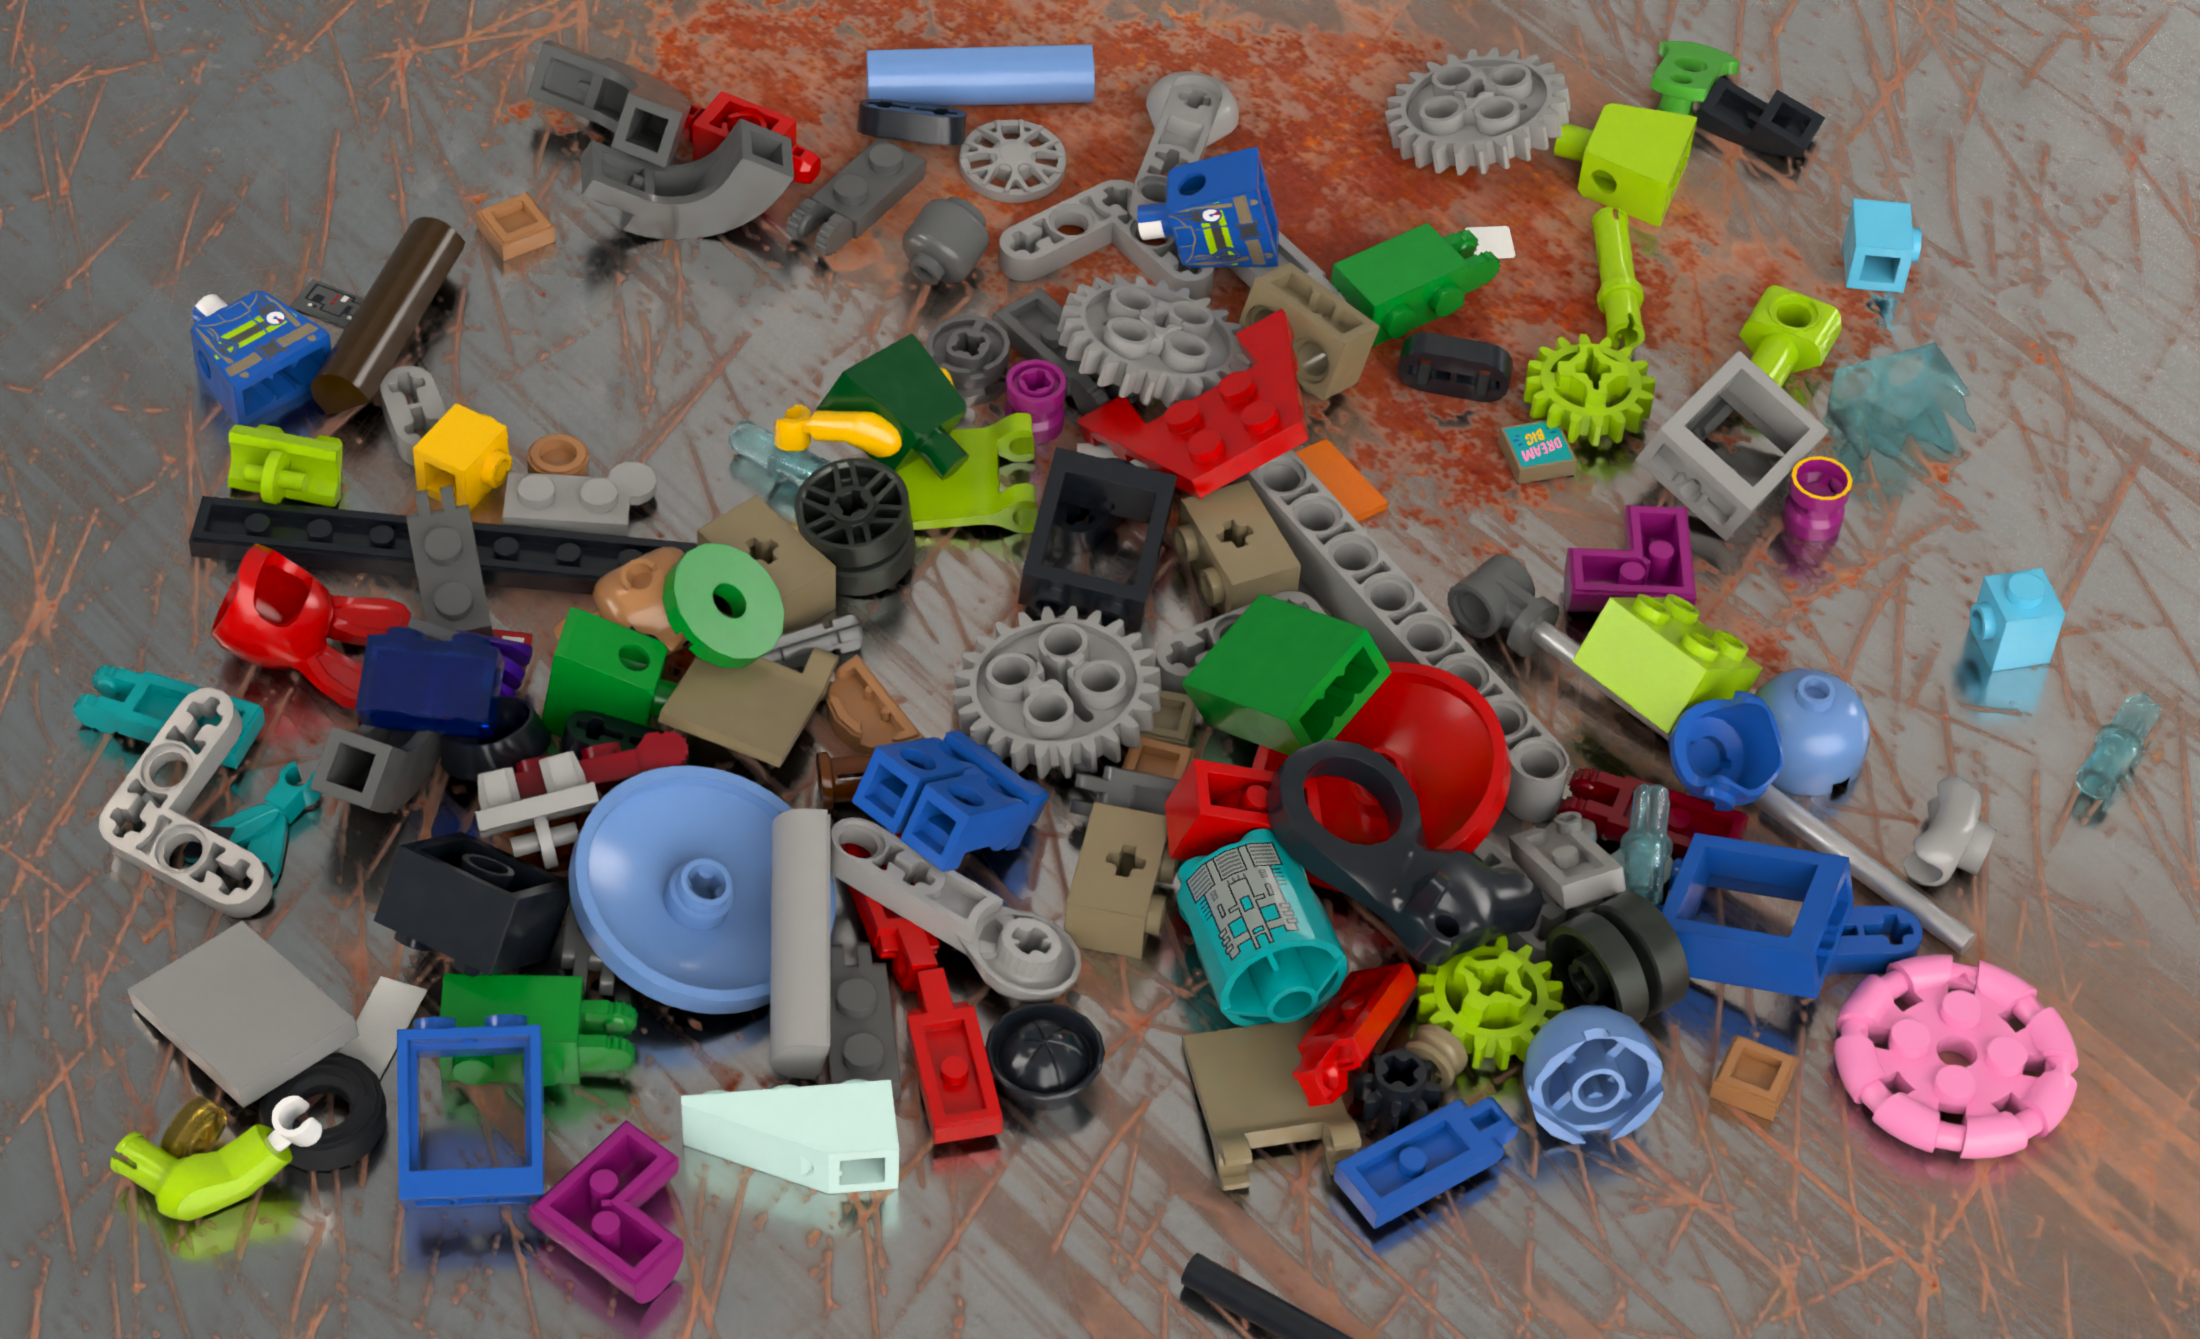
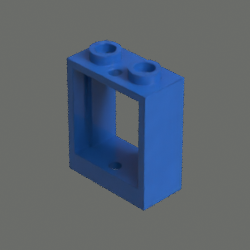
(1754, 958)
(472, 1186)

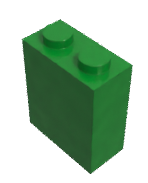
(1286, 676)

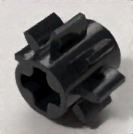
(1396, 1089)

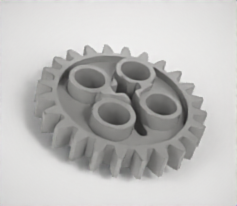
(1478, 111)
(1149, 339)
(1058, 691)

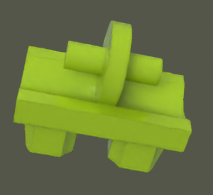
(285, 465)

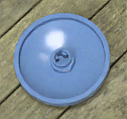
(680, 887)

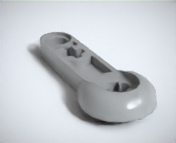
(1187, 116)
(959, 914)

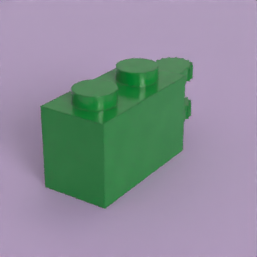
(1413, 278)
(572, 1028)

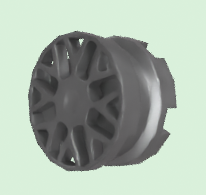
(974, 355)

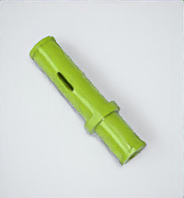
(1619, 290)

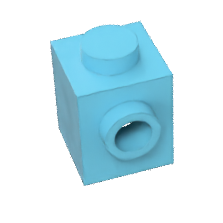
(1880, 245)
(2016, 619)

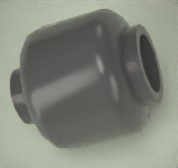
(946, 241)

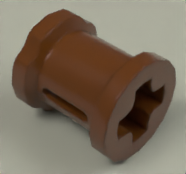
(832, 769)

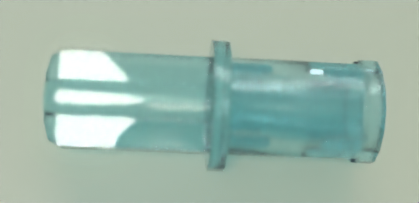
(781, 465)
(2118, 747)
(1647, 842)

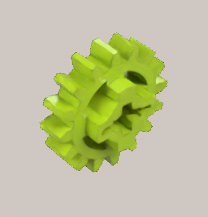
(1589, 389)
(1490, 1000)

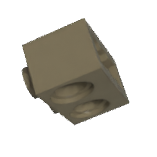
(1328, 332)

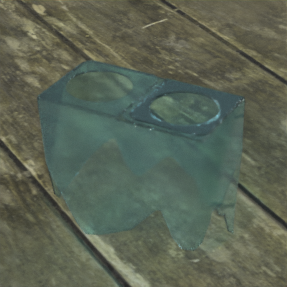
(1898, 401)

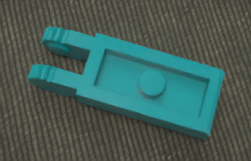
(142, 704)

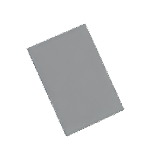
(243, 1013)

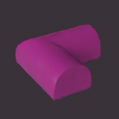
(1654, 564)
(599, 1214)

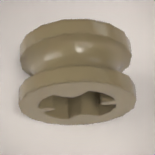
(1443, 1049)

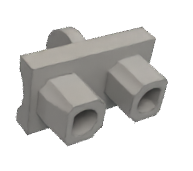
(505, 811)

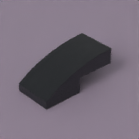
(1774, 127)

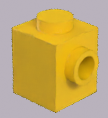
(463, 452)

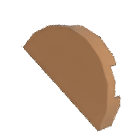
(864, 711)

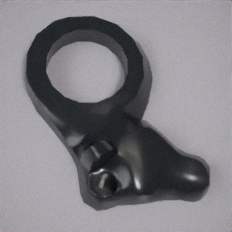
(1430, 897)

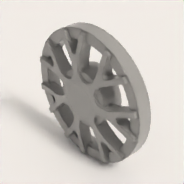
(1012, 161)

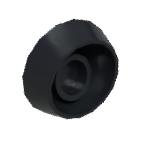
(517, 737)
(1044, 1055)

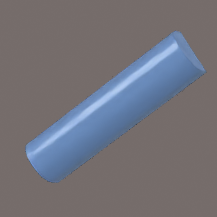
(982, 75)

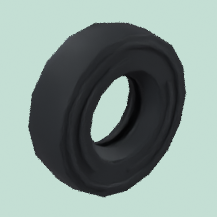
(360, 1129)

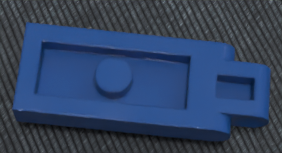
(1425, 1159)

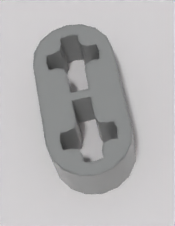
(405, 418)

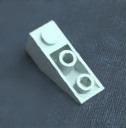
(810, 1135)

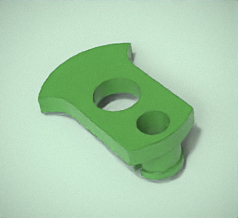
(1684, 87)

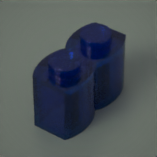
(430, 683)

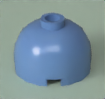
(1820, 730)
(1592, 1073)

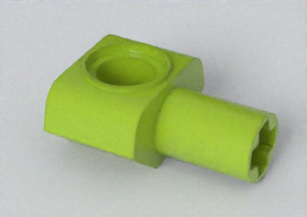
(1790, 332)

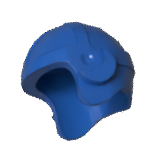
(1727, 750)

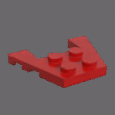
(1223, 430)

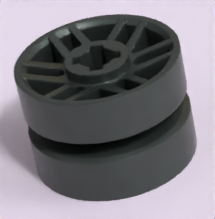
(860, 522)
(1619, 958)

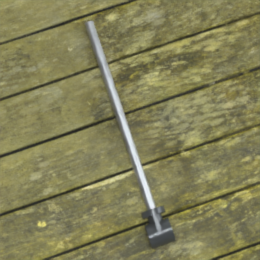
(1503, 599)

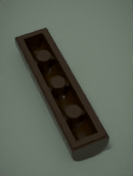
(387, 316)

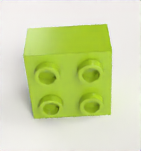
(1663, 657)

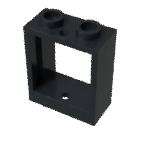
(1109, 489)

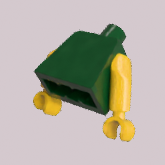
(889, 407)

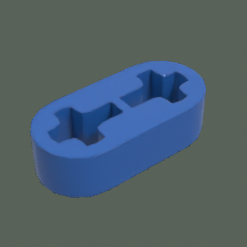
(1865, 950)

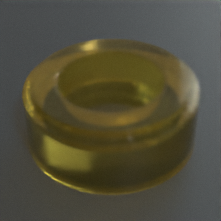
(194, 1128)

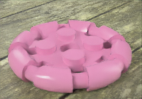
(1962, 1022)

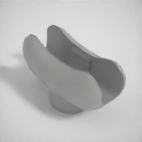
(1953, 835)

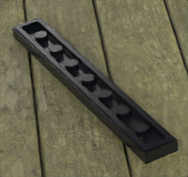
(383, 545)

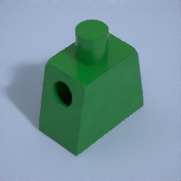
(606, 672)

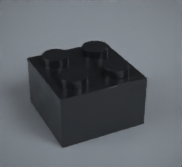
(473, 904)

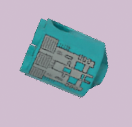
(1260, 931)

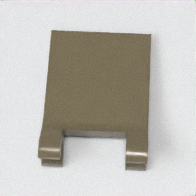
(751, 707)
(1256, 1102)

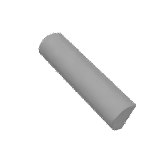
(800, 943)

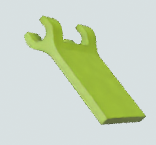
(974, 490)

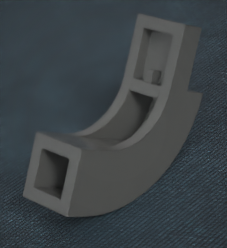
(629, 102)
(693, 197)
(380, 765)

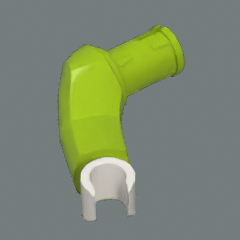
(220, 1178)

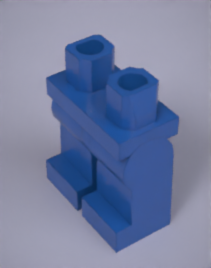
(948, 797)

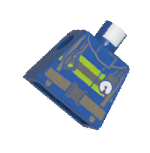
(1217, 213)
(255, 353)

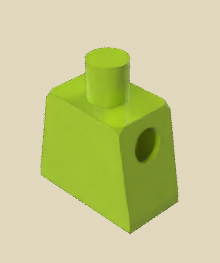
(1631, 158)

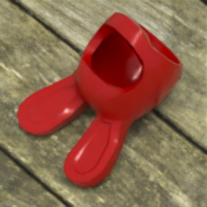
(283, 614)

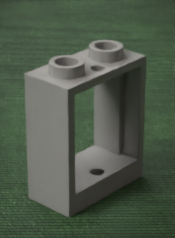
(1724, 497)

